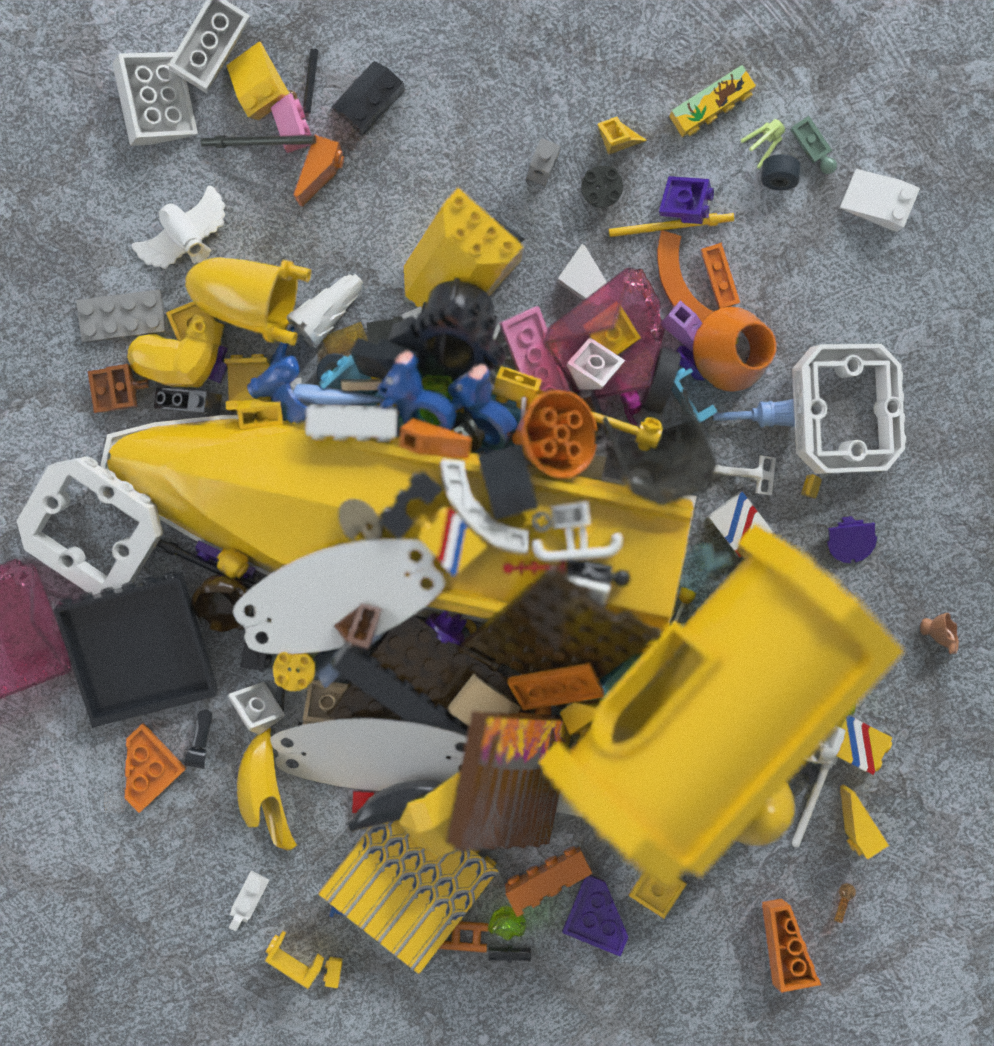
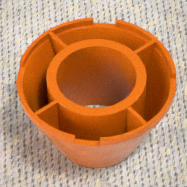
(716, 349)

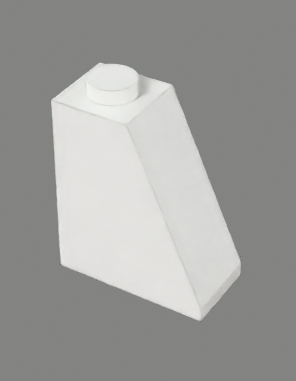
(581, 274)

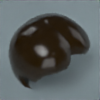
(216, 602)

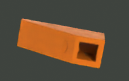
(433, 440)

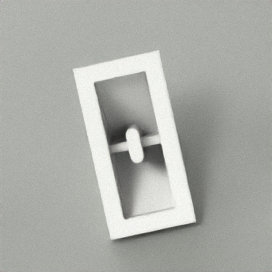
(570, 515)

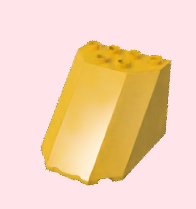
(461, 245)

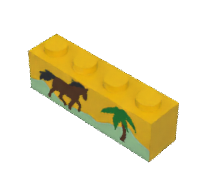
(711, 101)

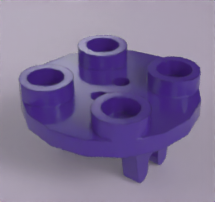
(447, 628)

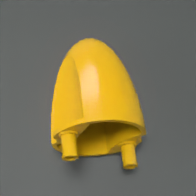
(248, 294)
(771, 820)

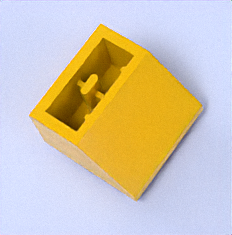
(579, 716)

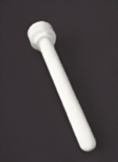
(812, 801)

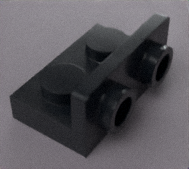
(254, 659)

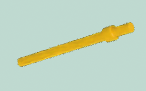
(712, 220)

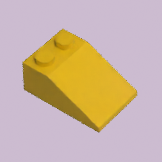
(256, 82)
(859, 826)

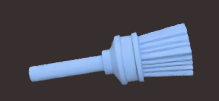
(766, 414)

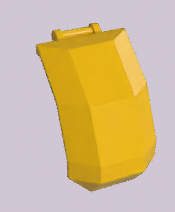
(429, 818)

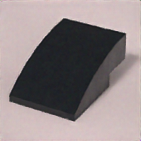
(380, 358)

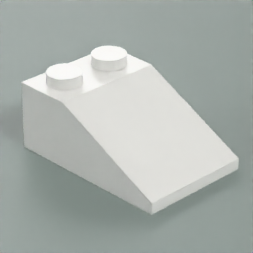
(880, 199)

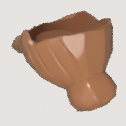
(942, 630)

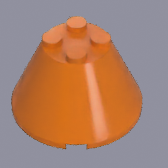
(557, 434)

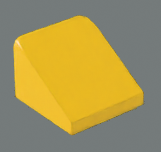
(811, 486)

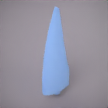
(315, 394)

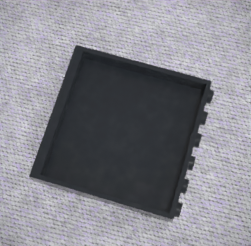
(136, 648)

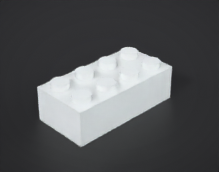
(209, 43)

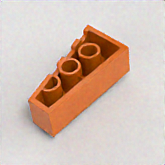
(787, 950)

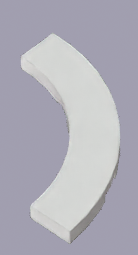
(475, 516)

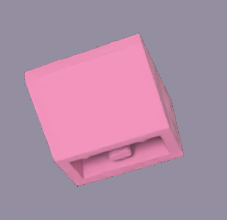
(288, 118)

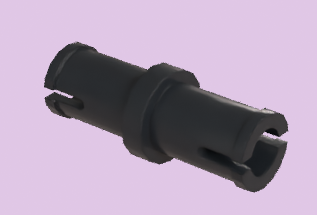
(509, 954)

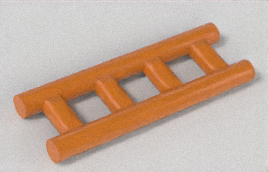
(475, 946)

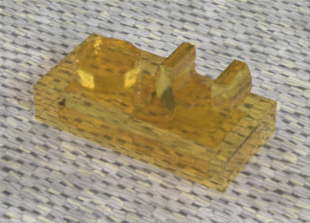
(344, 338)

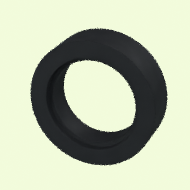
(662, 381)

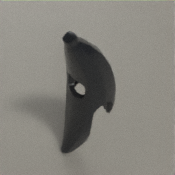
(390, 803)

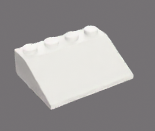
(153, 99)
(351, 421)

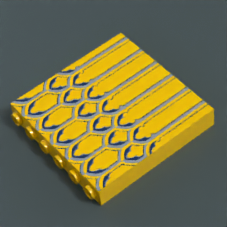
(406, 892)

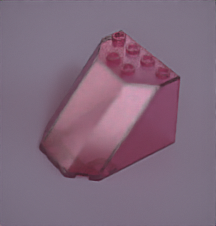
(600, 313)
(29, 632)

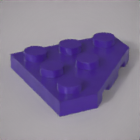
(596, 918)

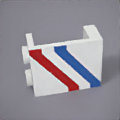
(735, 519)

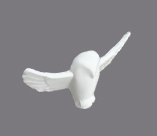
(183, 232)

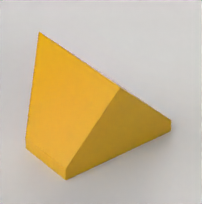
(617, 135)

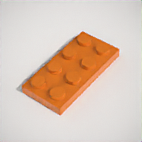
(556, 686)

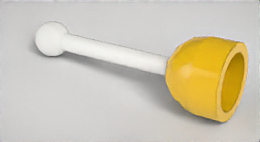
(686, 596)

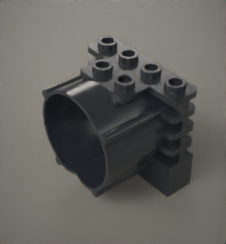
(452, 331)

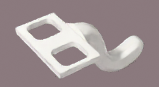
(757, 474)

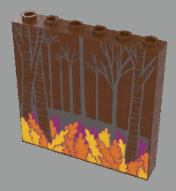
(501, 785)

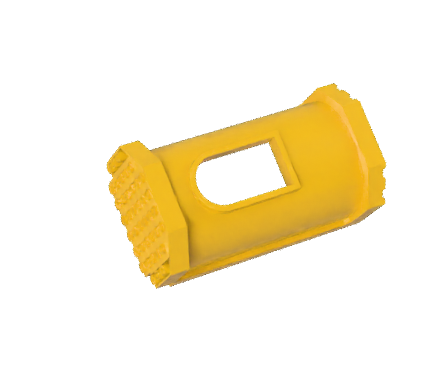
(722, 711)

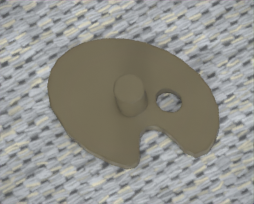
(354, 517)

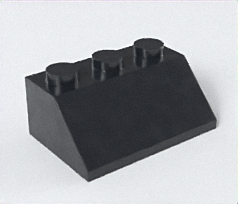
(369, 97)

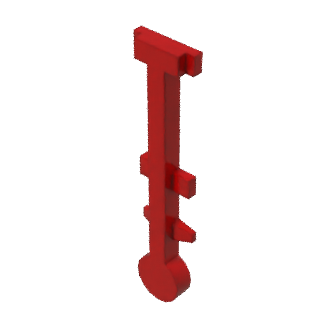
(508, 567)

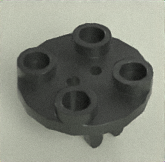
(600, 177)
(465, 426)

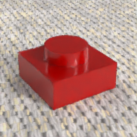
(360, 798)

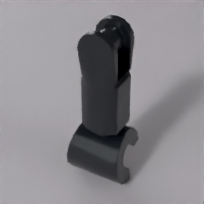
(196, 755)

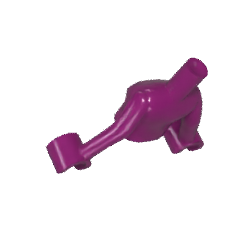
(632, 406)

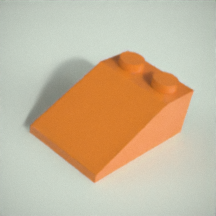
(319, 167)

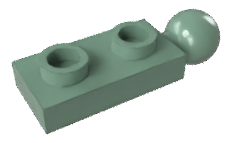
(814, 144)

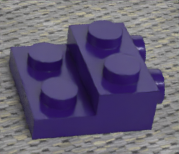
(687, 199)

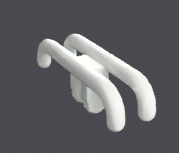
(583, 553)

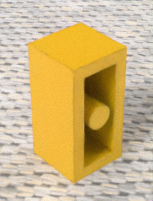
(333, 972)

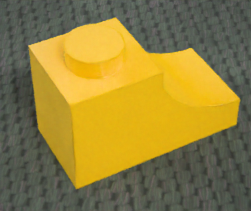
(258, 414)

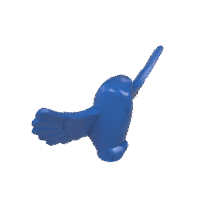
(276, 384)

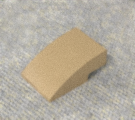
(480, 696)
(321, 701)

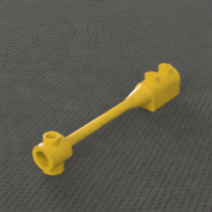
(516, 385)

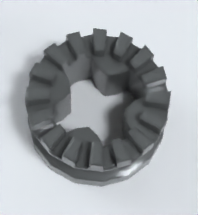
(547, 517)

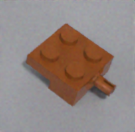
(114, 388)

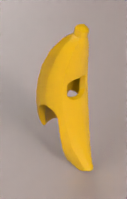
(259, 786)

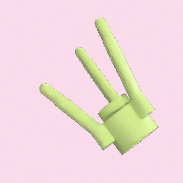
(771, 132)

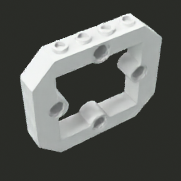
(888, 392)
(42, 506)

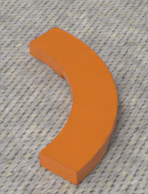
(671, 275)

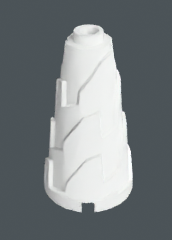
(318, 316)

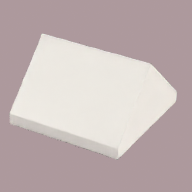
(593, 365)
(257, 707)

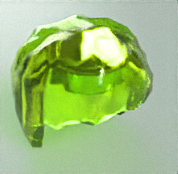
(506, 923)

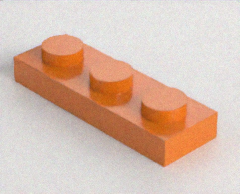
(720, 276)

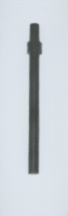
(222, 141)

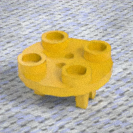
(292, 679)

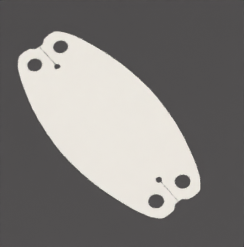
(328, 585)
(369, 753)

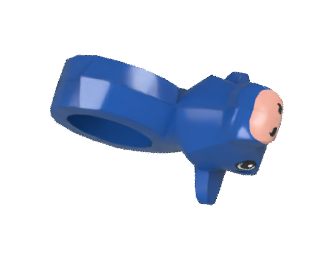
(404, 389)
(474, 394)

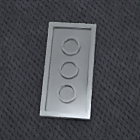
(121, 316)

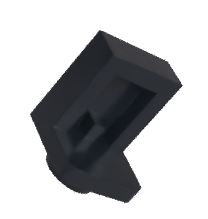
(808, 771)

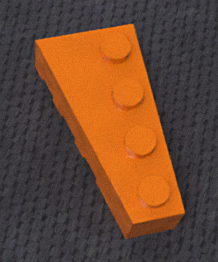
(546, 879)

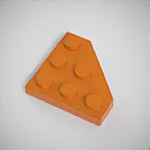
(148, 767)

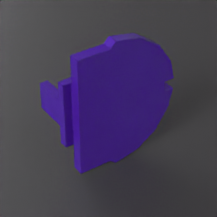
(851, 540)

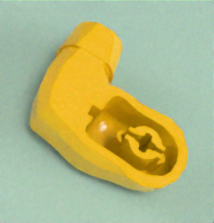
(178, 362)

